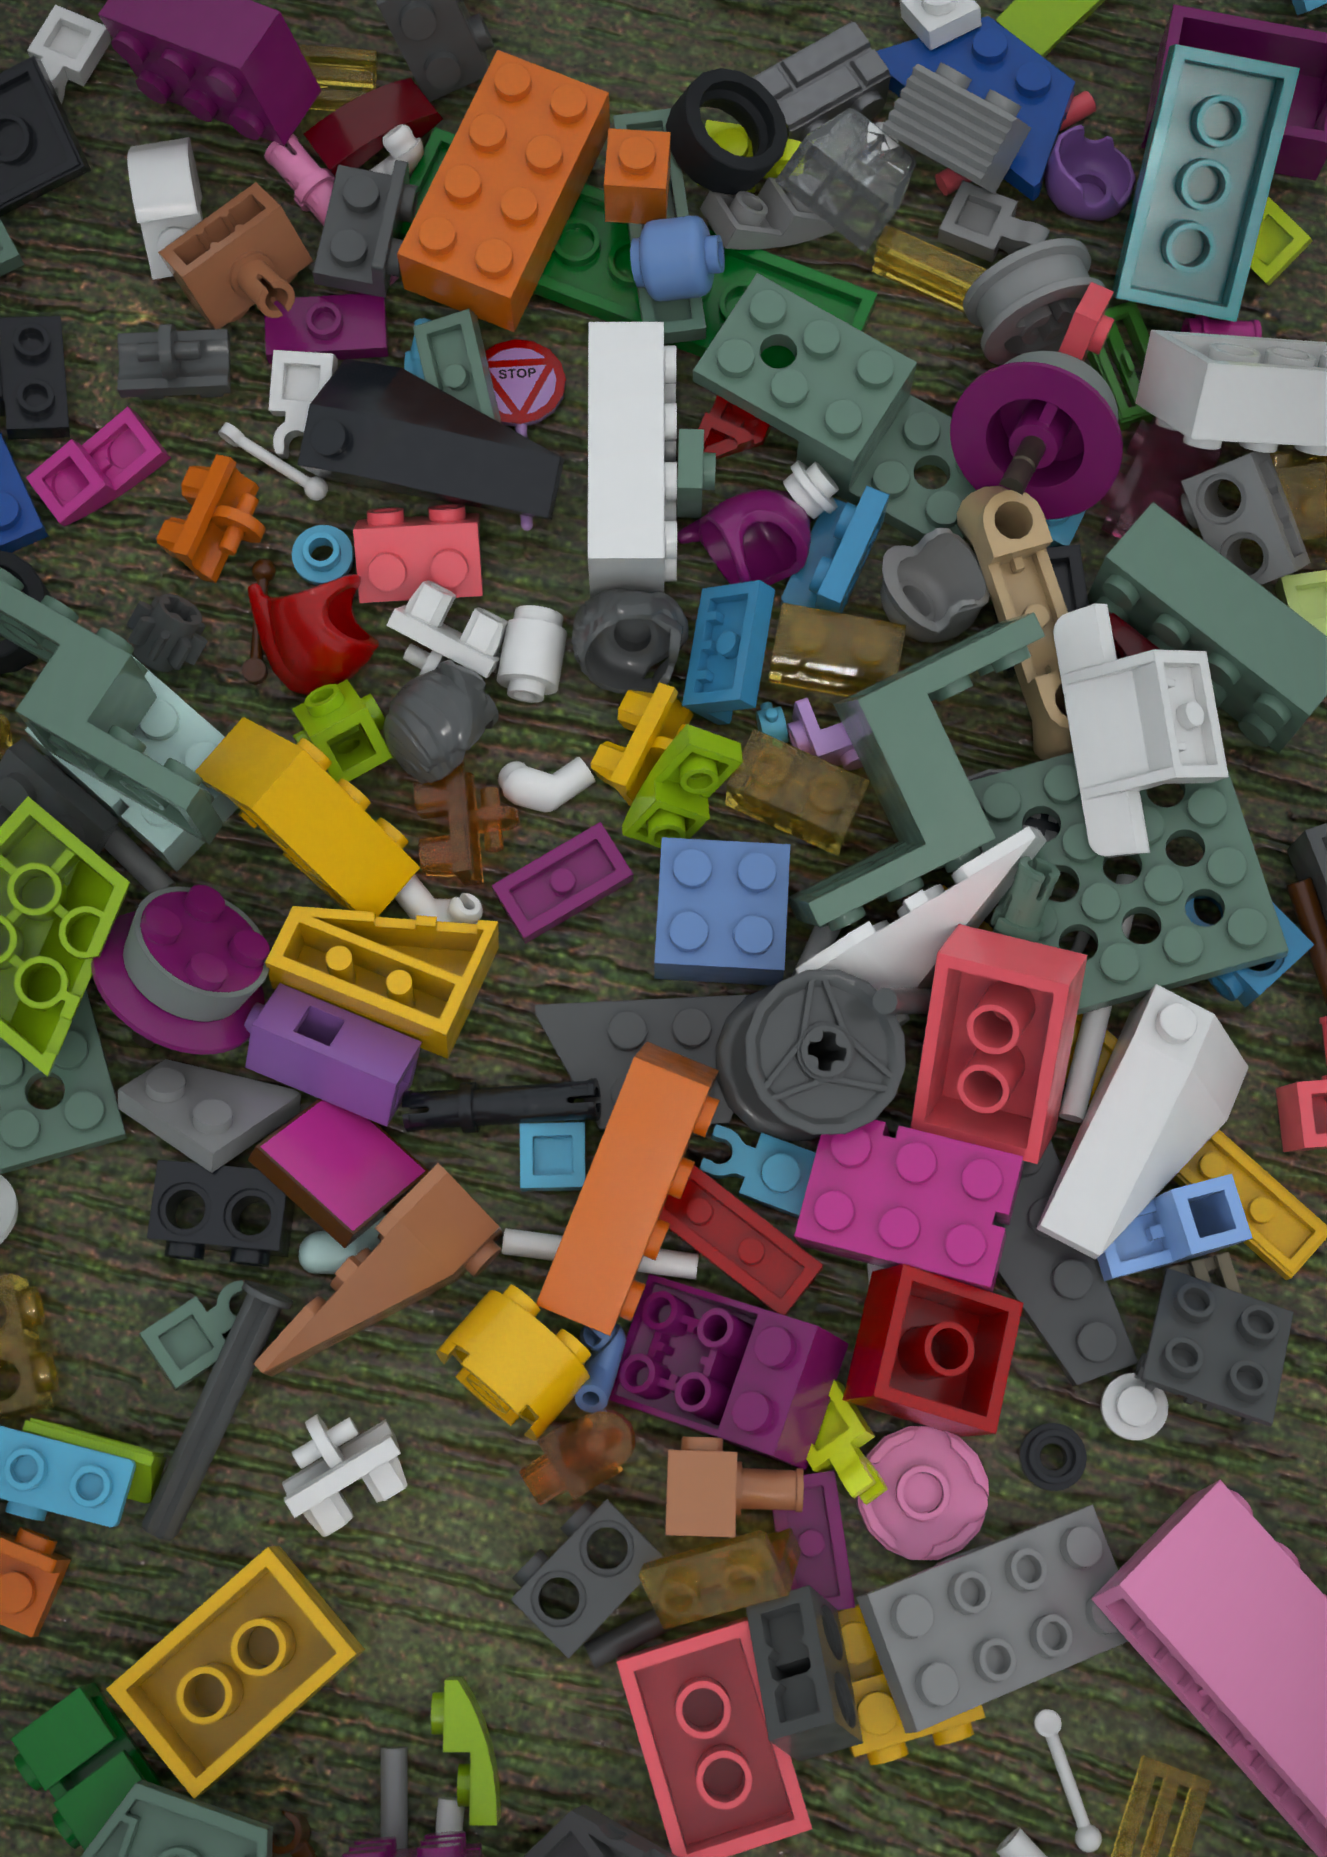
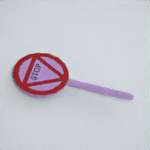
(526, 386)

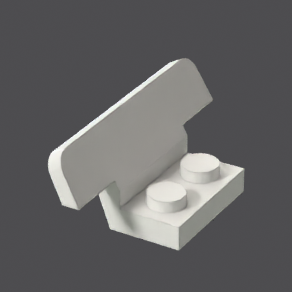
(1132, 726)

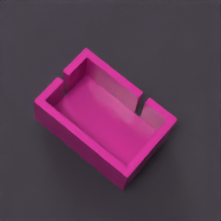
(911, 1202)

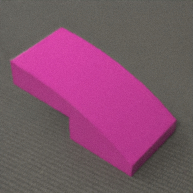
(99, 471)

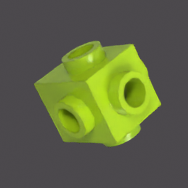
(343, 729)

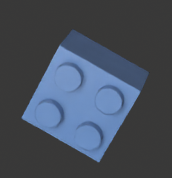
(722, 911)

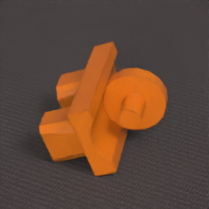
(218, 519)

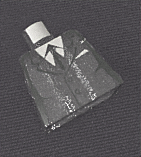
(850, 176)

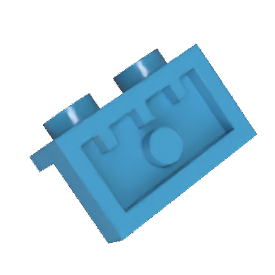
(837, 553)
(728, 649)

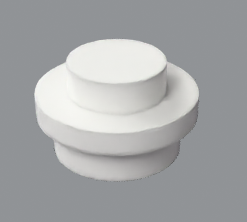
(812, 488)
(1133, 1410)

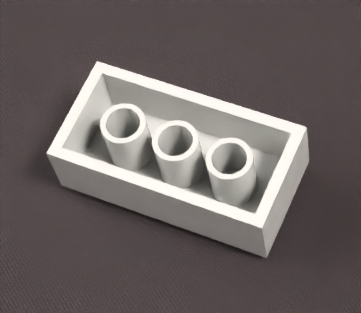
(1237, 390)
(631, 457)

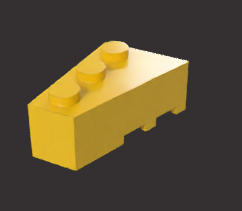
(310, 816)
(388, 970)

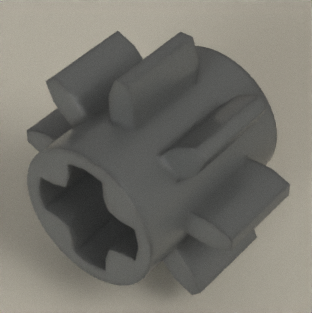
(167, 632)

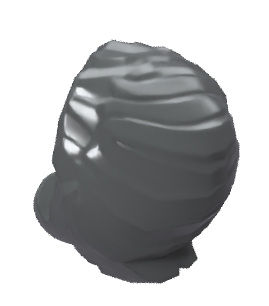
(625, 635)
(438, 720)

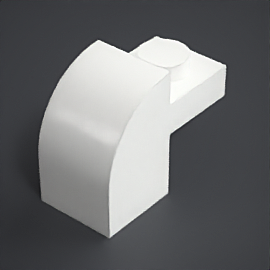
(164, 195)

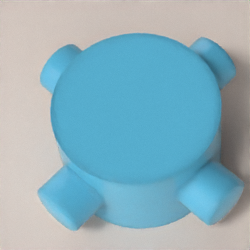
(772, 721)

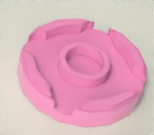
(902, 1514)

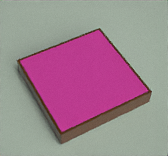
(338, 1168)

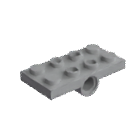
(992, 1618)

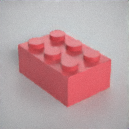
(998, 1041)
(709, 1744)

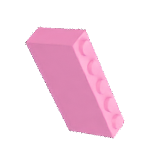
(1238, 1644)

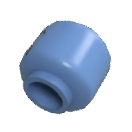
(676, 258)

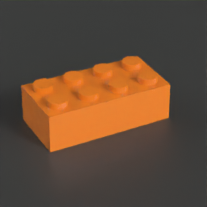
(505, 190)

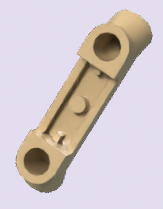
(1014, 560)

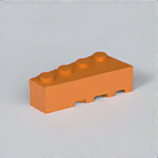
(627, 1188)

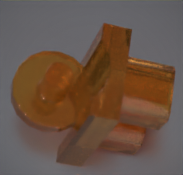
(461, 850)
(580, 1456)

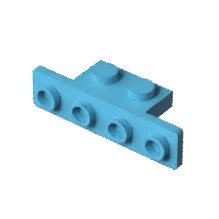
(62, 1479)

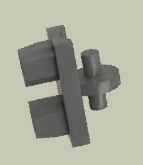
(174, 363)

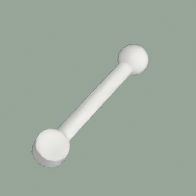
(314, 487)
(1049, 1724)

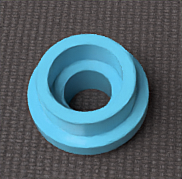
(323, 571)

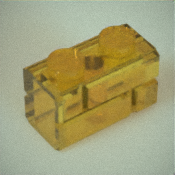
(833, 650)

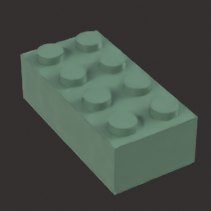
(1189, 597)

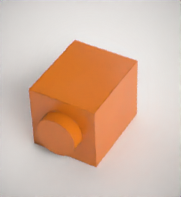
(636, 175)

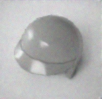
(933, 586)

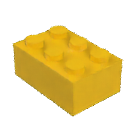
(235, 1670)

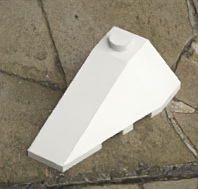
(907, 949)
(1149, 1116)

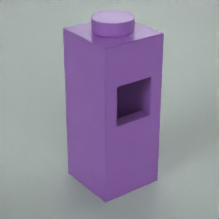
(331, 1053)

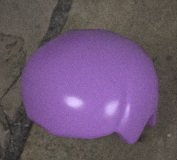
(1088, 176)

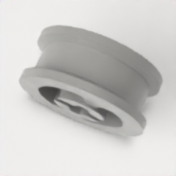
(1029, 298)

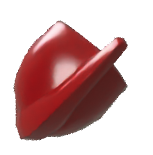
(312, 634)

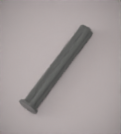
(214, 1410)

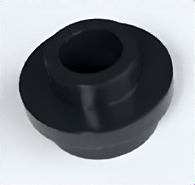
(1073, 1456)

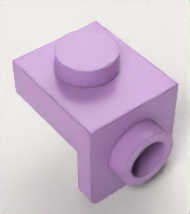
(827, 744)

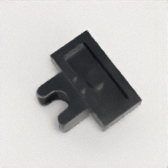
(33, 378)

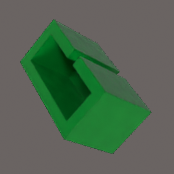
(83, 1761)

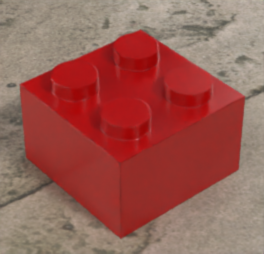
(933, 1351)

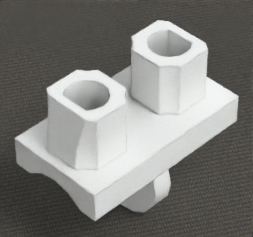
(423, 622)
(318, 1486)

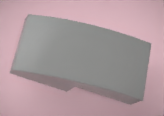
(763, 220)

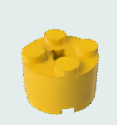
(516, 1360)

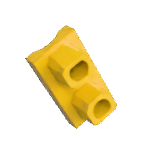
(655, 723)

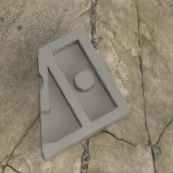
(205, 1110)

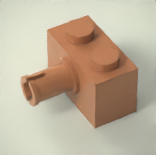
(239, 259)
(711, 1488)

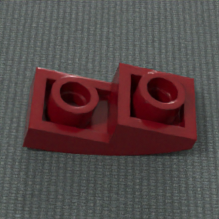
(358, 128)

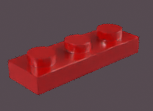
(740, 1243)

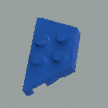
(1009, 67)

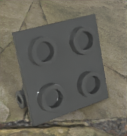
(1216, 1348)

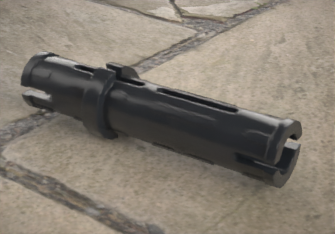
(500, 1105)

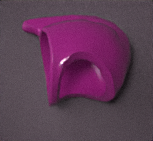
(754, 536)

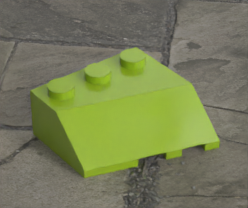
(53, 922)

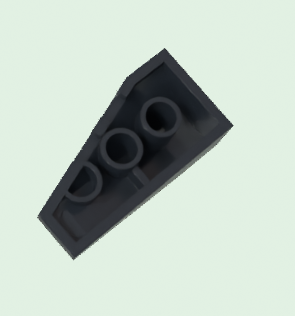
(410, 438)

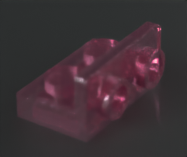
(1155, 477)

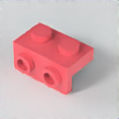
(403, 552)

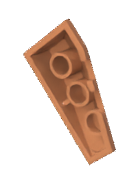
(423, 1248)

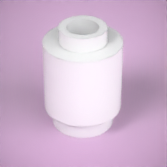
(532, 653)

